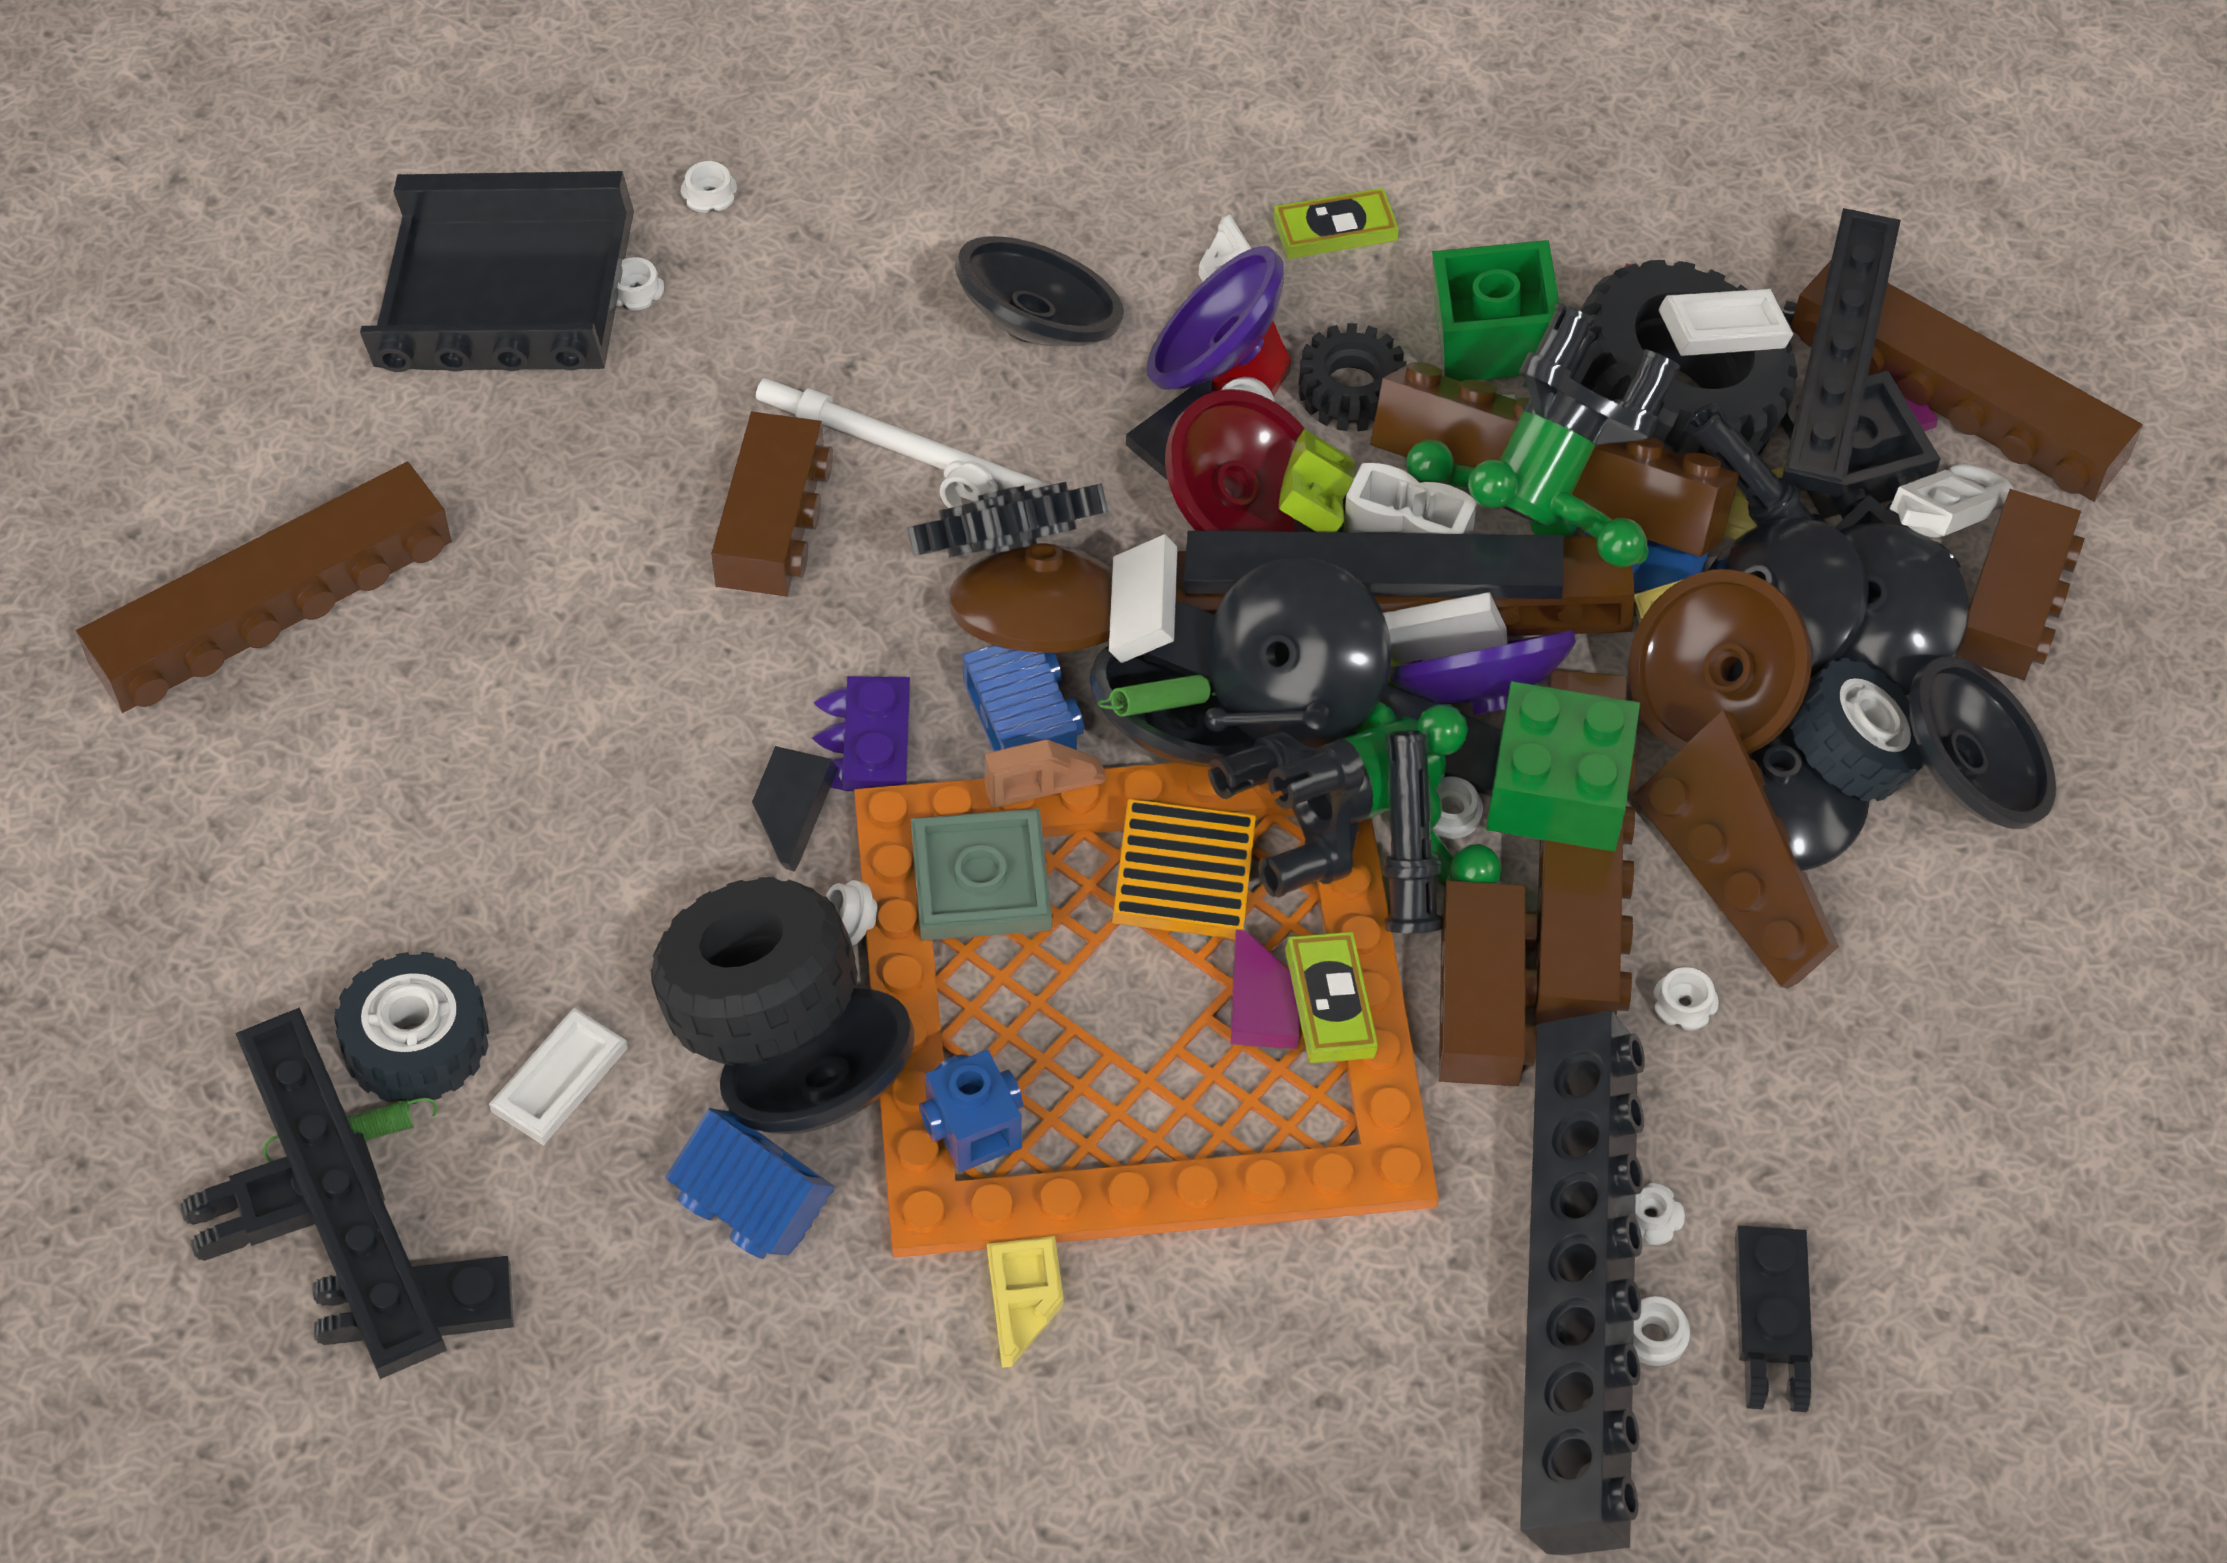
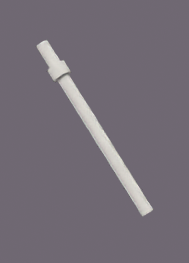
(820, 406)

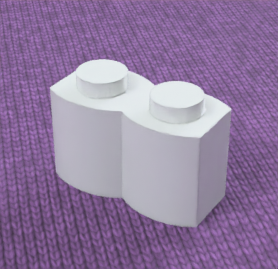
(1395, 502)

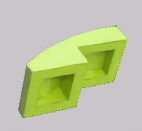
(1317, 483)

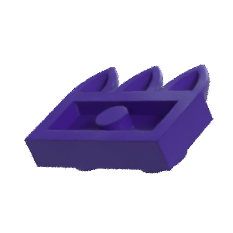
(873, 732)

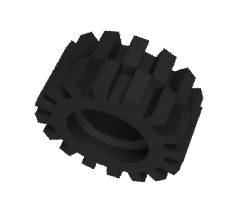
(1341, 352)

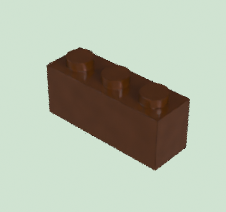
(771, 504)
(2021, 585)
(1486, 984)

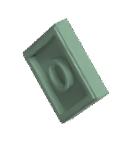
(981, 874)

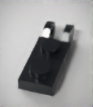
(267, 1204)
(460, 1295)
(1774, 1311)

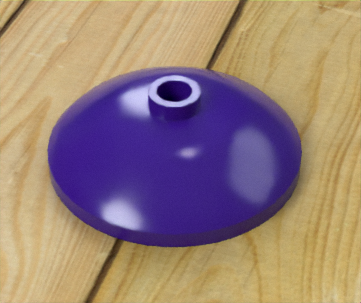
(1219, 322)
(1484, 674)

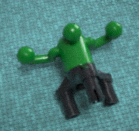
(1556, 441)
(1339, 788)

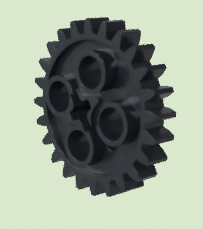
(1007, 519)

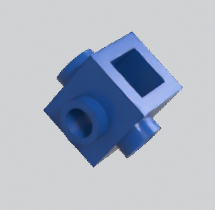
(973, 1109)

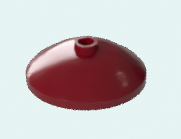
(1235, 445)

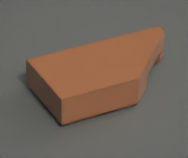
(1038, 771)

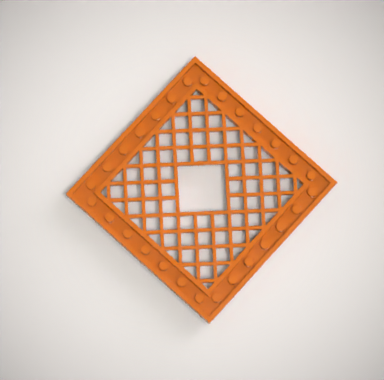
(939, 1215)

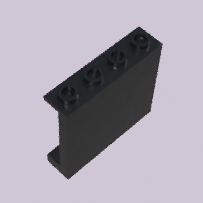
(503, 272)

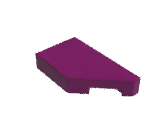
(1262, 998)

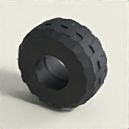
(754, 971)

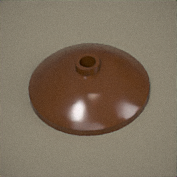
(1035, 599)
(1693, 639)

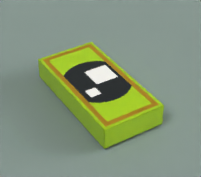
(1335, 223)
(1331, 997)

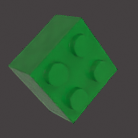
(1492, 307)
(1563, 766)

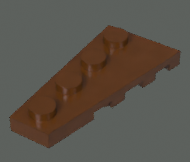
(1728, 836)

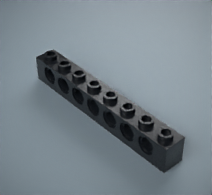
(1582, 1103)

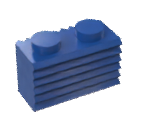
(1020, 697)
(748, 1185)

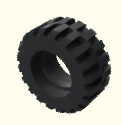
(1746, 385)

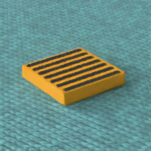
(1184, 869)

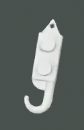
(1948, 501)

